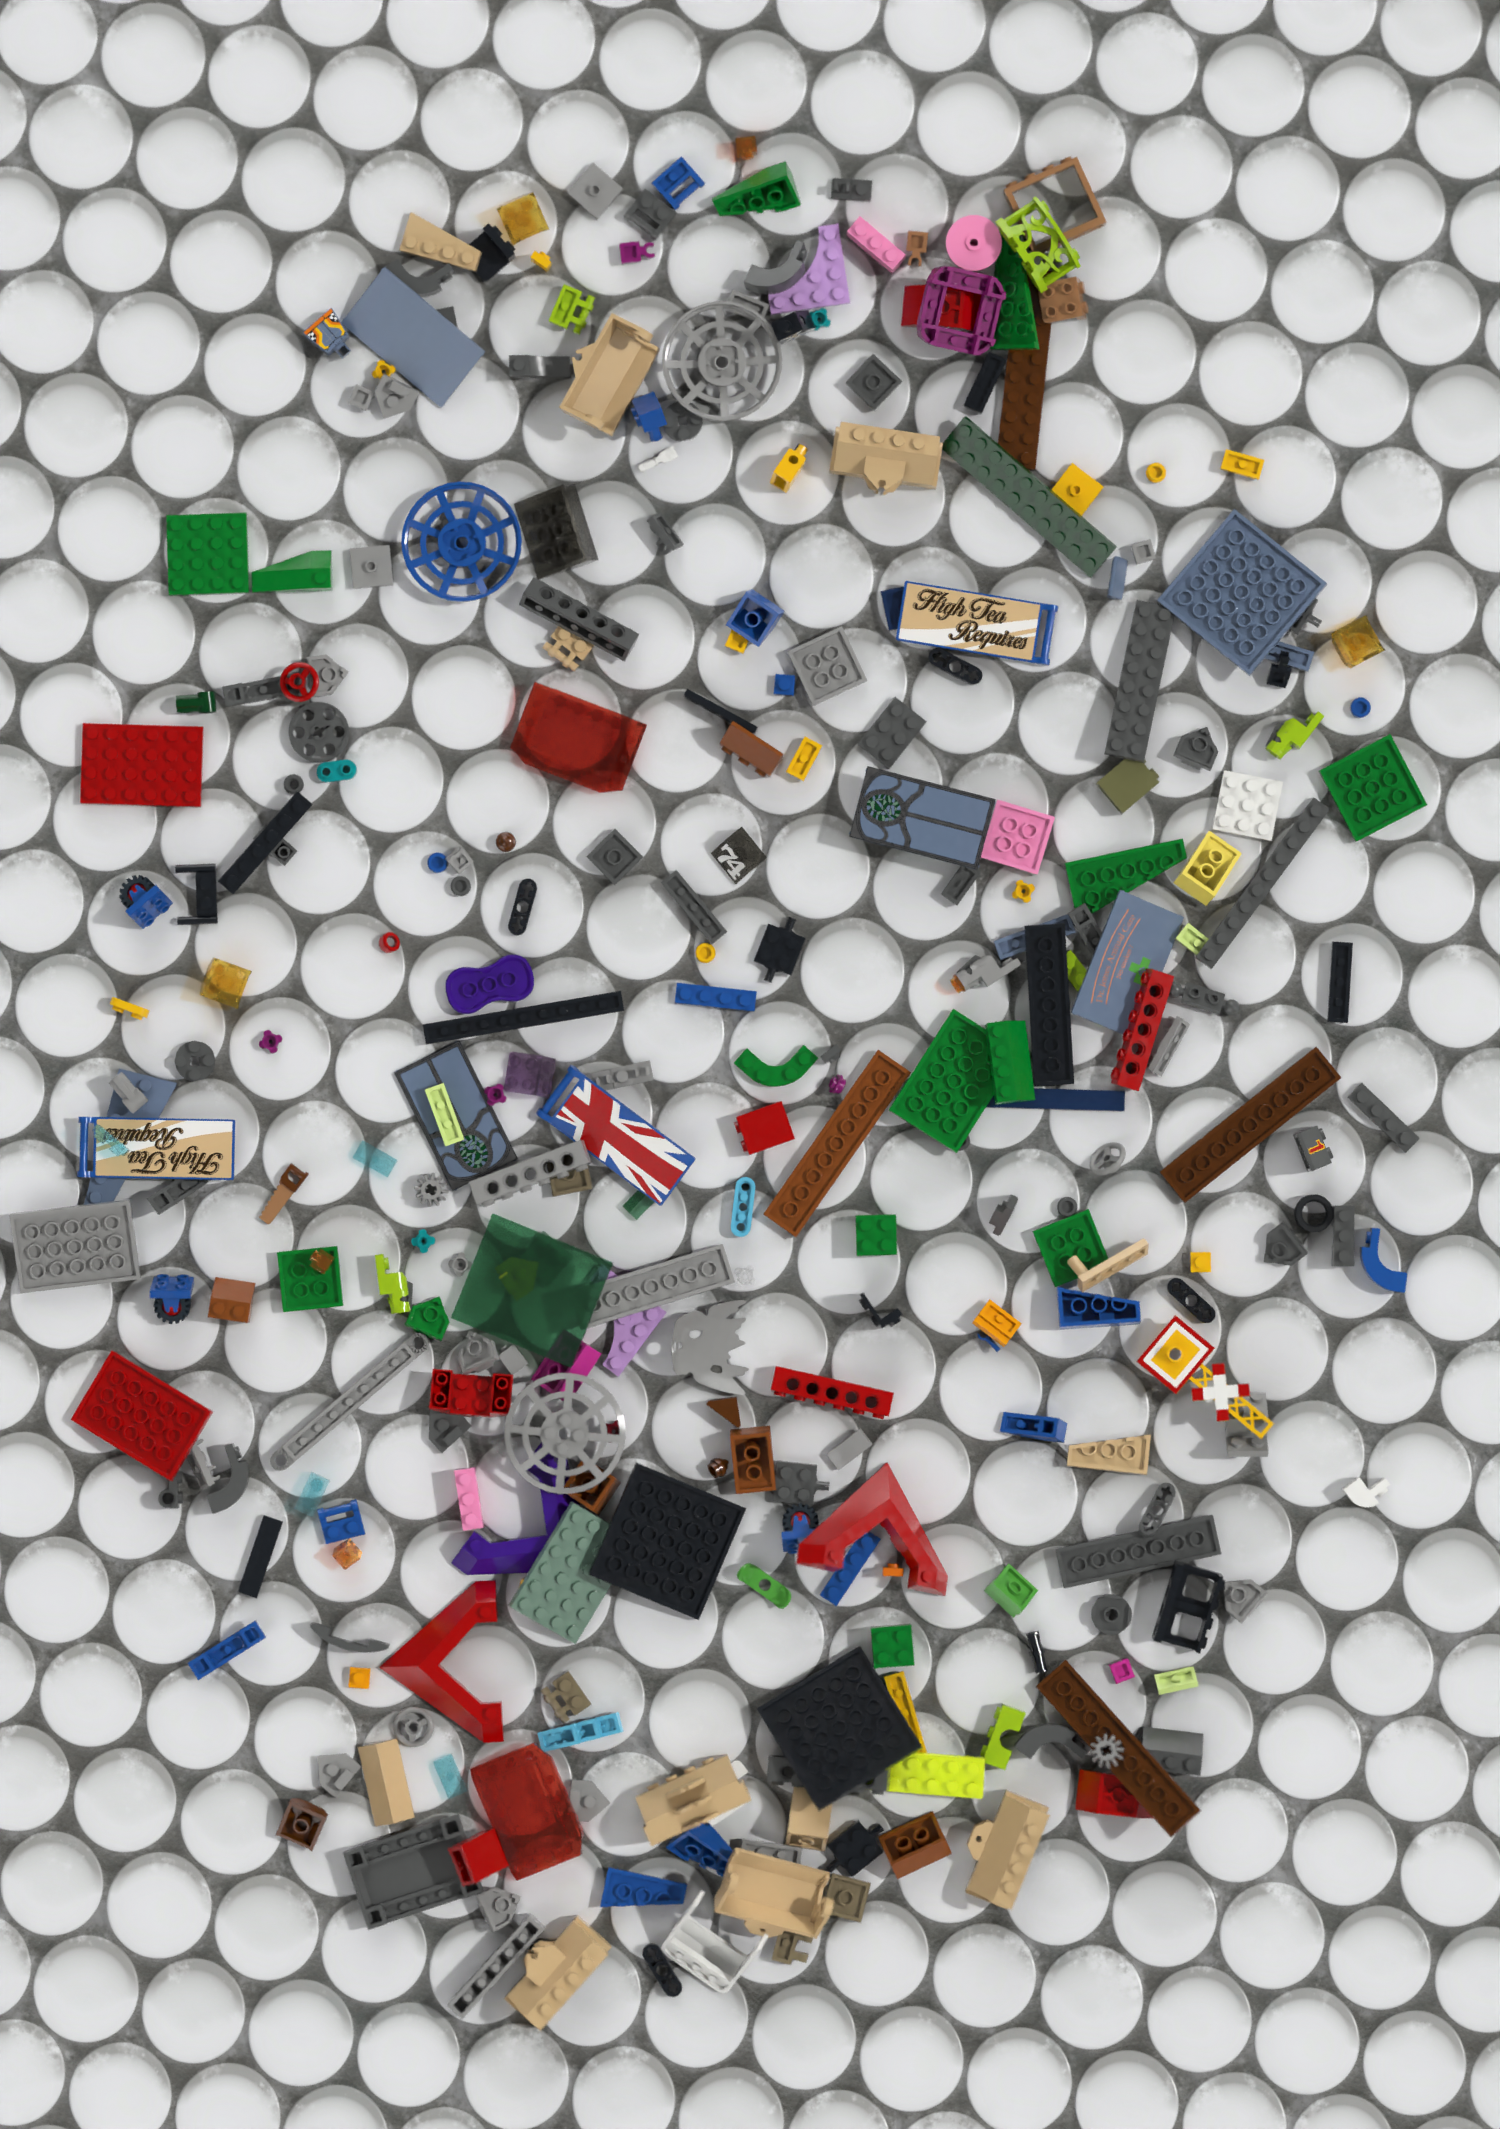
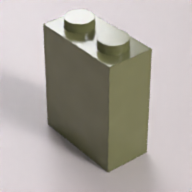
(1127, 783)

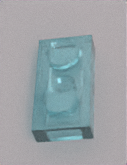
(116, 1146)
(375, 1158)
(312, 1494)
(450, 1776)

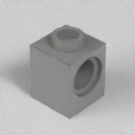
(512, 1358)

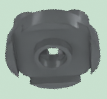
(682, 432)
(206, 1060)
(1104, 1605)

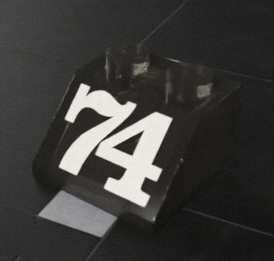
(739, 855)

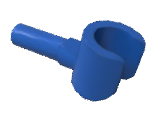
(989, 1340)

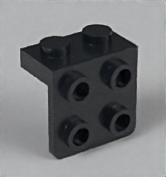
(494, 250)
(891, 1319)

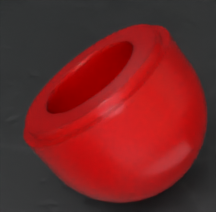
(384, 945)

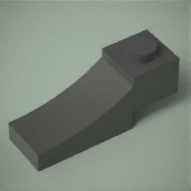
(539, 366)

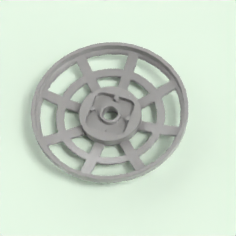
(721, 348)
(574, 1423)

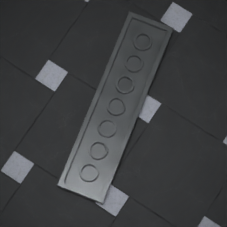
(1139, 681)
(1135, 1553)

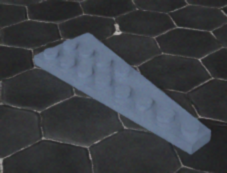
(158, 1093)

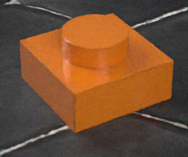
(892, 1570)

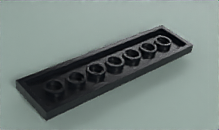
(1049, 1004)

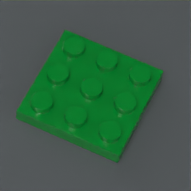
(1068, 1238)
(306, 1287)

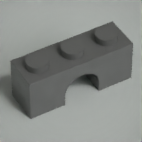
(1343, 1235)

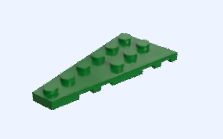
(1016, 318)
(1101, 877)

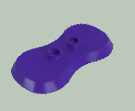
(505, 980)

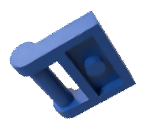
(673, 178)
(342, 1528)

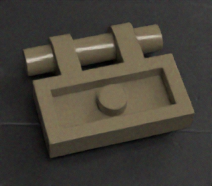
(571, 1694)

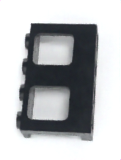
(1176, 1602)

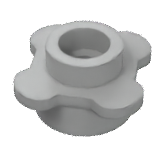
(460, 1259)

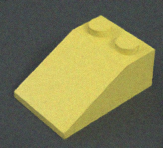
(1207, 868)

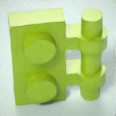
(565, 307)

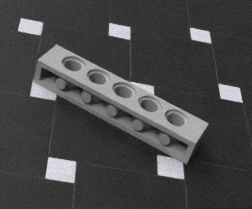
(481, 1186)
(496, 1966)

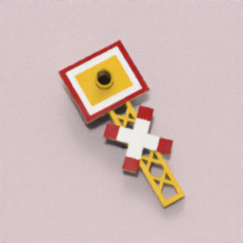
(1193, 1353)

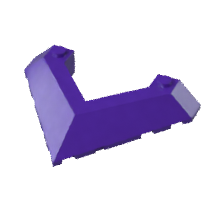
(516, 1555)

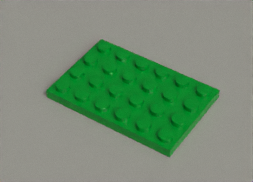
(949, 1083)

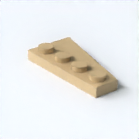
(433, 243)
(1117, 1455)

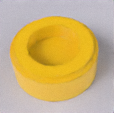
(705, 953)

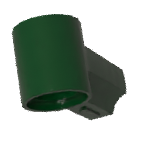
(201, 702)

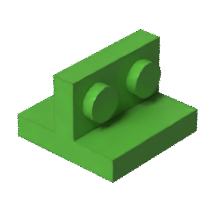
(1011, 1590)

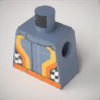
(328, 334)

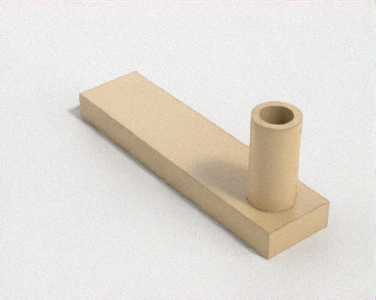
(1091, 1277)

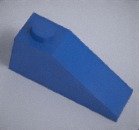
(1034, 1426)

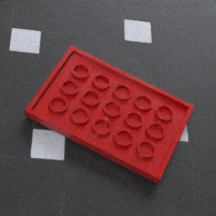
(142, 765)
(142, 1415)

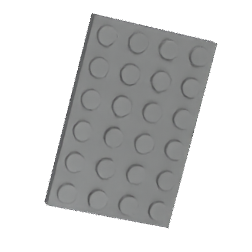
(75, 1246)

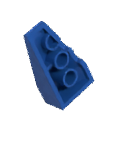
(703, 1846)

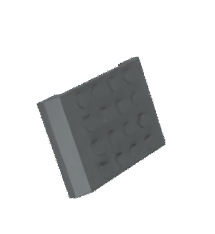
(408, 1872)

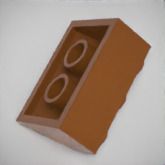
(750, 750)
(915, 1845)

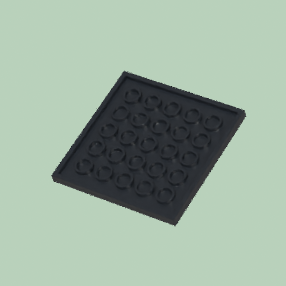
(667, 1541)
(839, 1728)

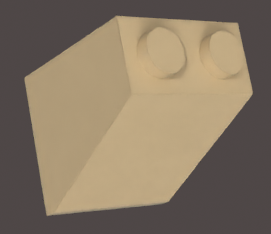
(806, 1824)

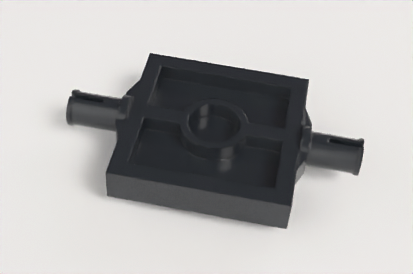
(779, 949)
(855, 1848)

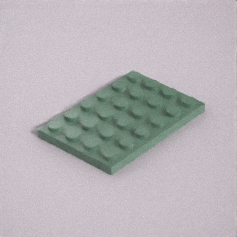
(558, 1584)

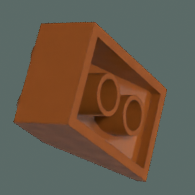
(752, 1459)

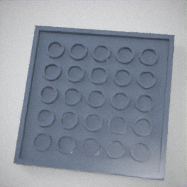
(1242, 592)

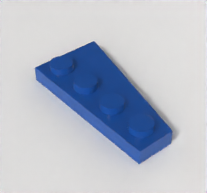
(635, 1889)

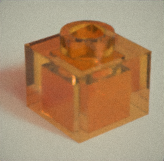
(746, 147)
(321, 1260)
(348, 1558)

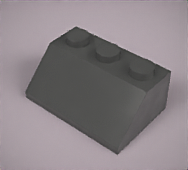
(1175, 1749)

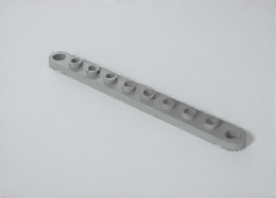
(349, 1401)

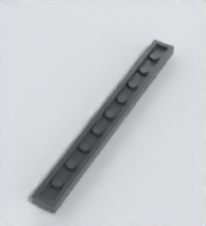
(1262, 883)

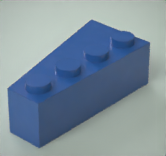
(1090, 1310)

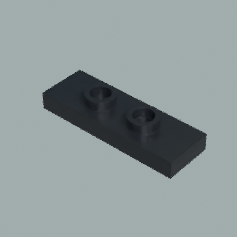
(985, 382)

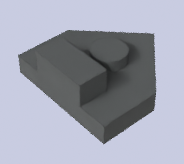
(1197, 750)
(1002, 1214)
(1283, 1246)
(446, 1429)

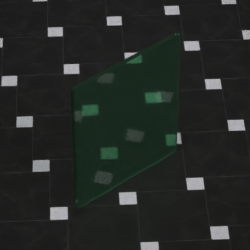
(532, 1290)

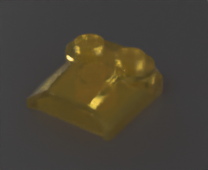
(522, 217)
(1356, 642)
(224, 982)

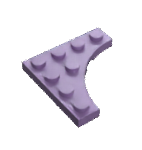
(823, 282)
(630, 1335)

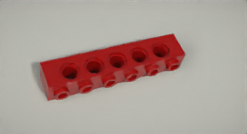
(1151, 1022)
(883, 1397)

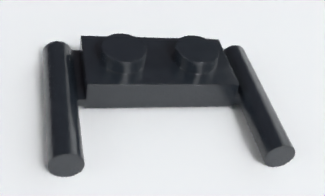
(205, 894)

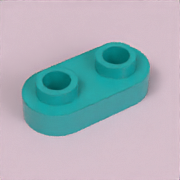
(336, 771)

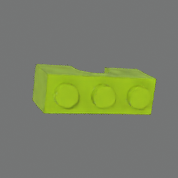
(1006, 1718)

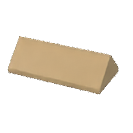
(386, 1782)

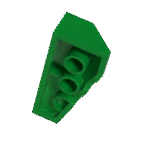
(765, 190)
(301, 573)

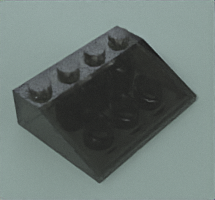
(556, 531)

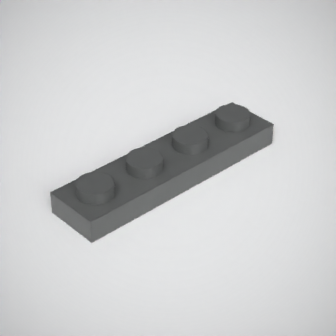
(694, 907)
(1383, 1117)

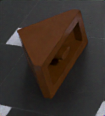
(727, 1408)

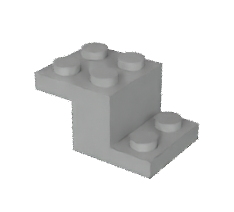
(1239, 1439)

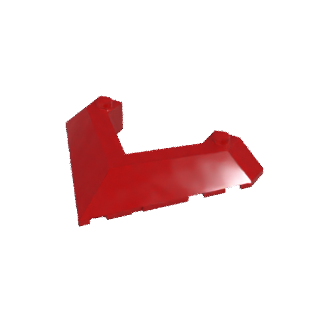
(875, 1503)
(420, 1670)

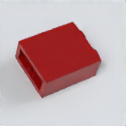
(764, 1128)
(478, 1857)

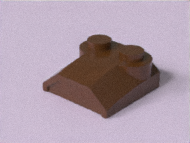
(302, 1823)

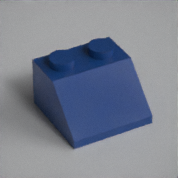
(755, 617)

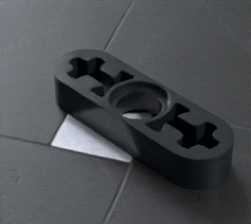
(939, 664)
(513, 920)
(1183, 1286)
(674, 1980)

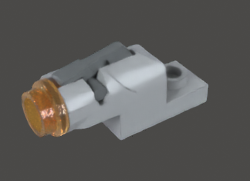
(981, 969)

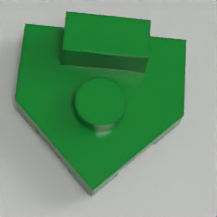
(429, 1319)

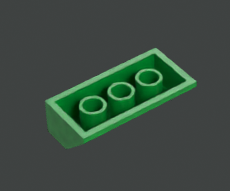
(1010, 1062)

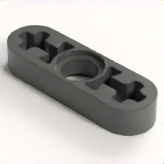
(1155, 1525)

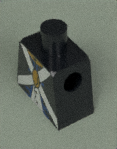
(791, 327)

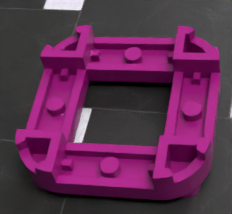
(986, 318)

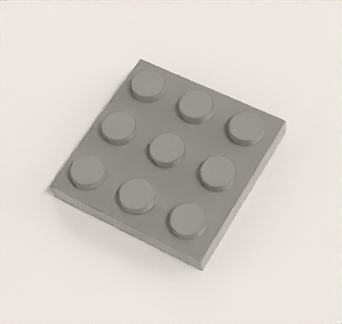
(827, 666)

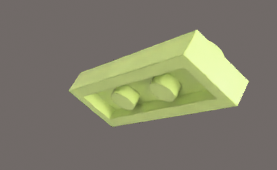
(444, 1114)

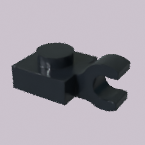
(1279, 673)

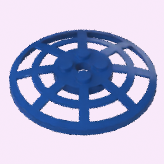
(457, 529)

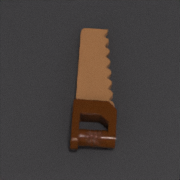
(283, 1193)

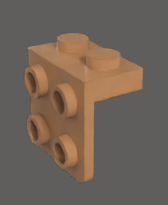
(1063, 301)

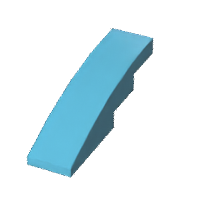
(580, 1732)

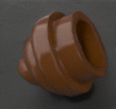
(505, 842)
(718, 1467)

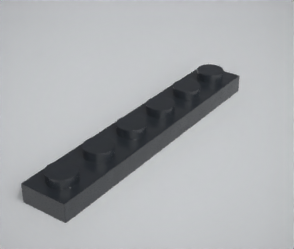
(265, 842)

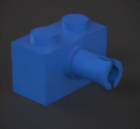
(649, 415)

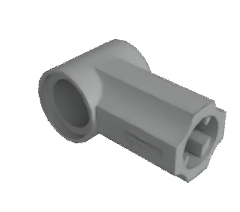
(131, 1096)

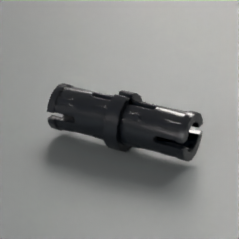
(1037, 1652)

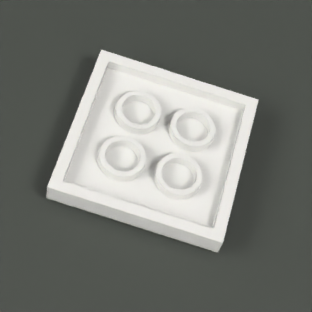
(1247, 805)

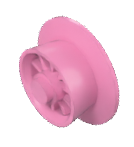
(973, 243)

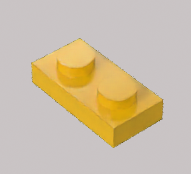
(1242, 464)
(804, 758)

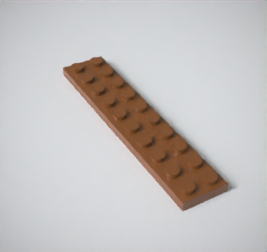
(837, 1143)

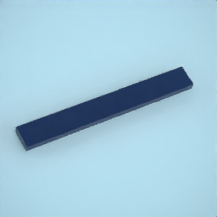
(1070, 1100)

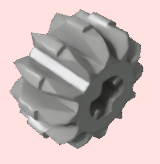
(429, 1196)
(1109, 1757)

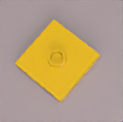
(1077, 489)

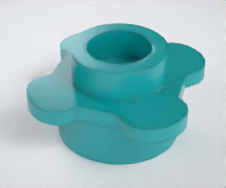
(825, 322)
(428, 1241)

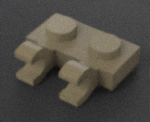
(785, 1948)

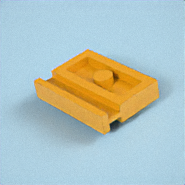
(996, 1323)

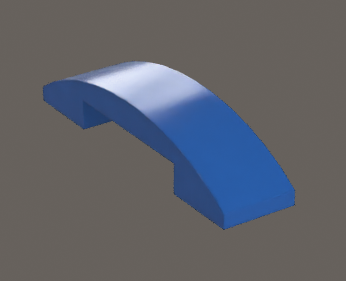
(227, 1650)

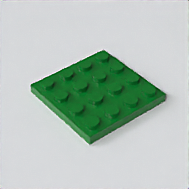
(207, 554)
(1372, 788)

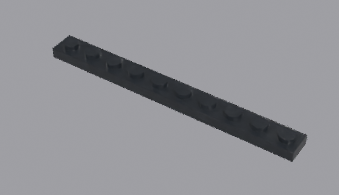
(523, 1017)

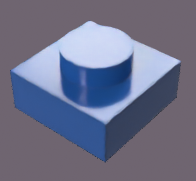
(784, 685)

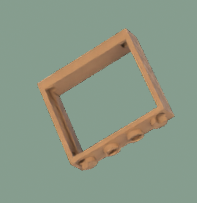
(1047, 172)

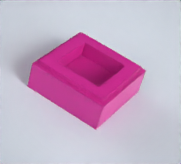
(1121, 1670)

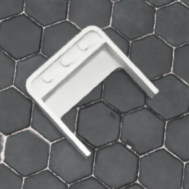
(706, 1953)

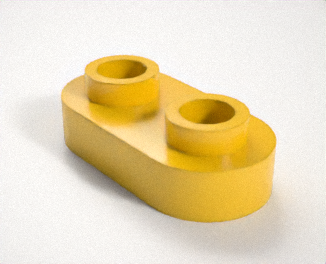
(120, 1006)

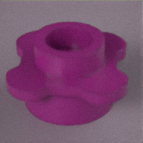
(268, 1035)
(837, 1084)
(500, 1095)

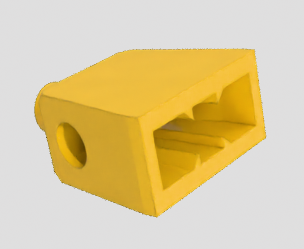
(789, 468)

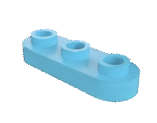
(743, 1216)

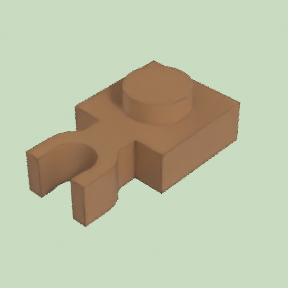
(916, 243)

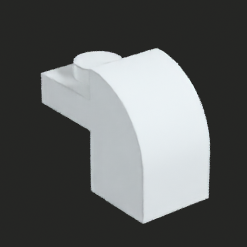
(1361, 1495)

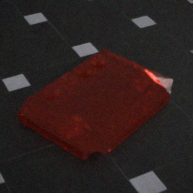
(577, 739)
(529, 1810)

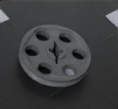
(318, 742)

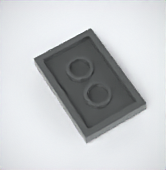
(892, 733)

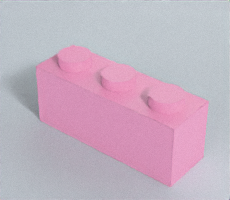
(876, 244)
(469, 1498)

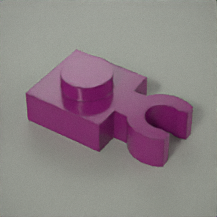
(632, 252)

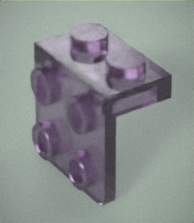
(529, 1074)

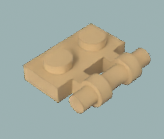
(573, 643)

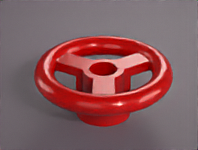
(292, 681)

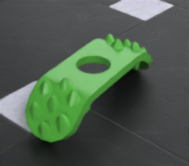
(777, 1594)

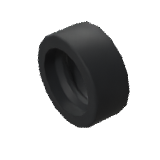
(1313, 1198)

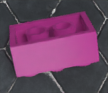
(582, 1365)

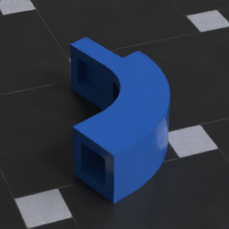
(1375, 1270)

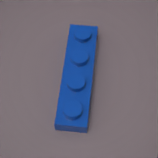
(715, 997)
(851, 1567)

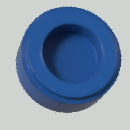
(1360, 707)
(437, 863)

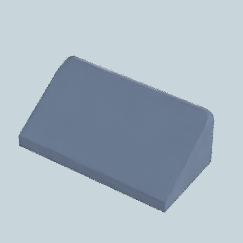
(1117, 578)

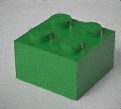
(876, 1235)
(892, 1646)

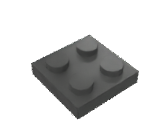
(873, 382)
(614, 856)

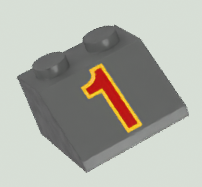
(1313, 1149)

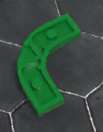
(776, 1075)

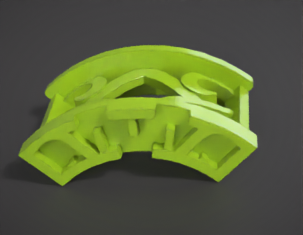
(1035, 271)

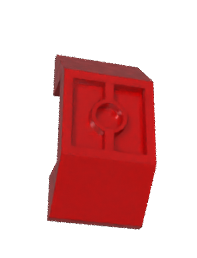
(957, 312)
(470, 1394)
(1106, 1795)

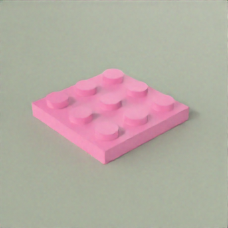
(1017, 837)

